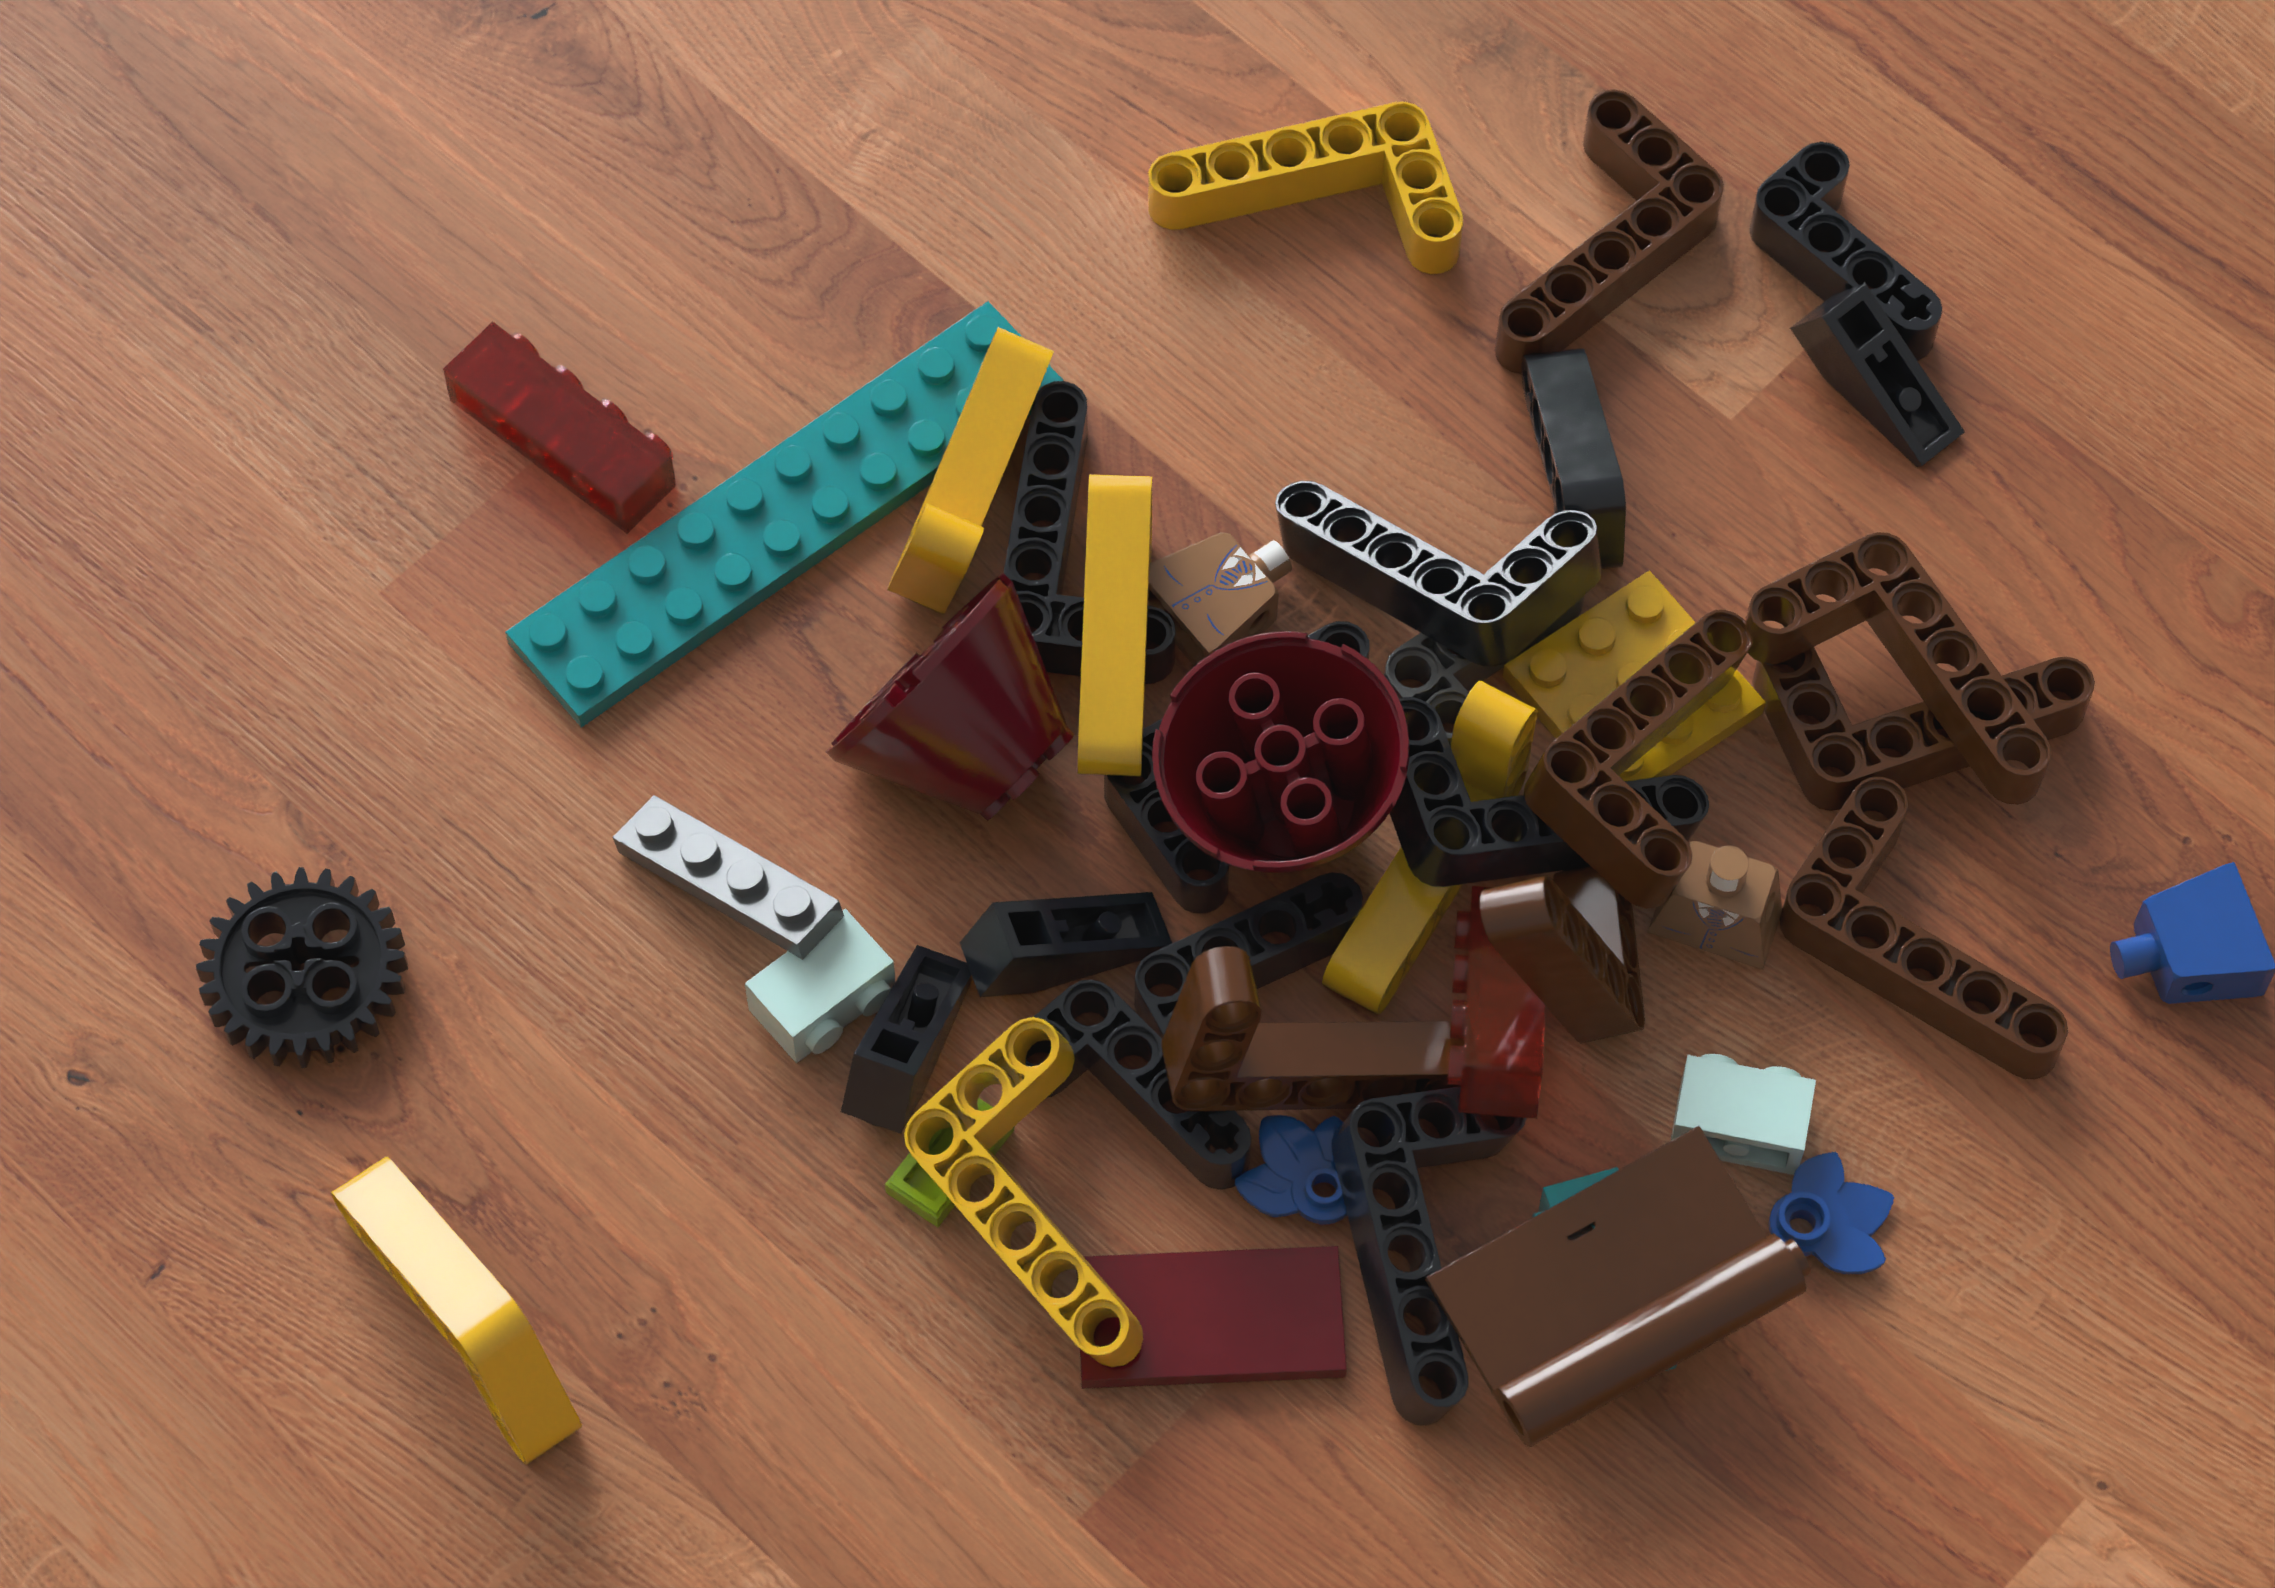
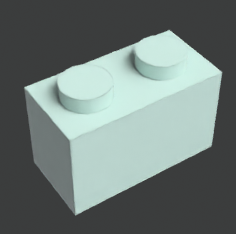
(816, 997)
(1746, 1111)

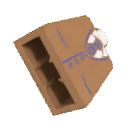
(1217, 592)
(1723, 905)

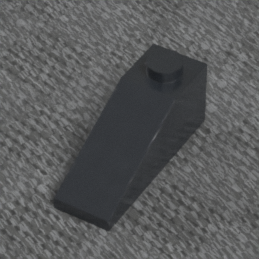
(1877, 373)
(1060, 940)
(906, 1040)

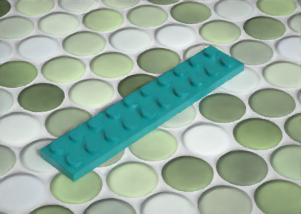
(756, 528)

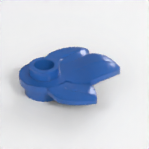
(1292, 1167)
(1840, 1216)

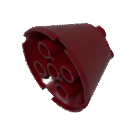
(965, 713)
(1281, 752)

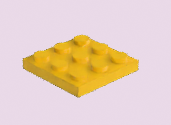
(1602, 650)

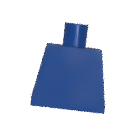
(2198, 941)

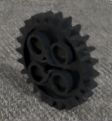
(304, 916)

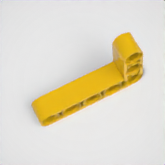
(1320, 173)
(970, 472)
(1115, 625)
(1493, 755)
(1009, 1203)
(463, 1305)

